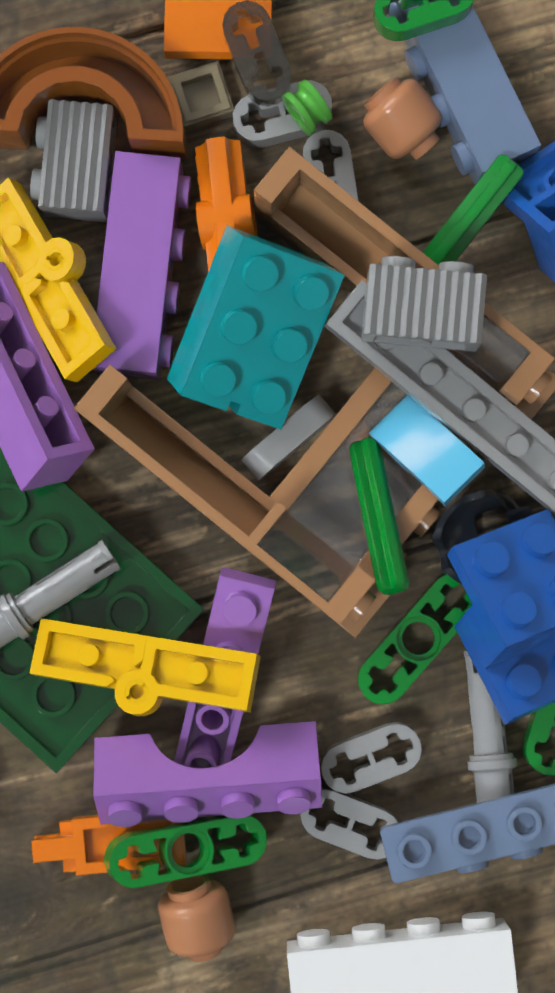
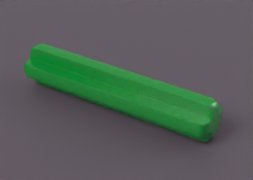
(475, 210)
(378, 517)

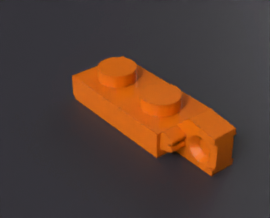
(84, 844)

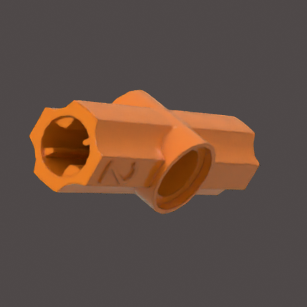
(222, 193)

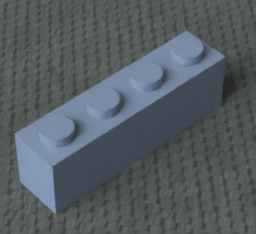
(470, 93)

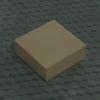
(202, 96)

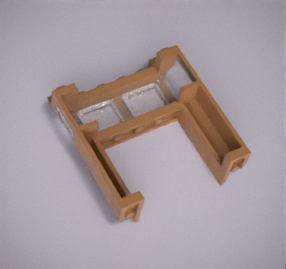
(313, 519)

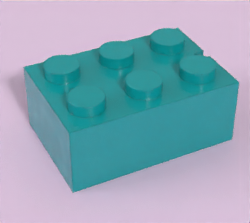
(254, 328)

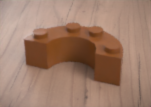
(89, 68)

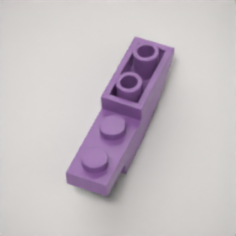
(234, 624)

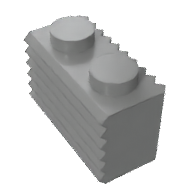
(76, 160)
(424, 305)

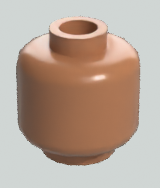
(402, 119)
(196, 917)

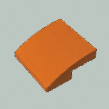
(196, 30)

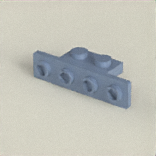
(471, 835)

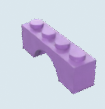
(142, 784)

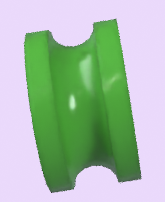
(307, 107)

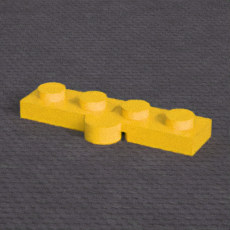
(47, 281)
(145, 667)

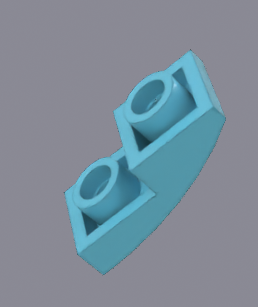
(427, 450)

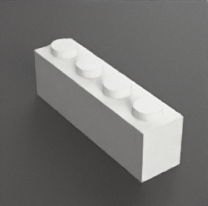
(414, 959)

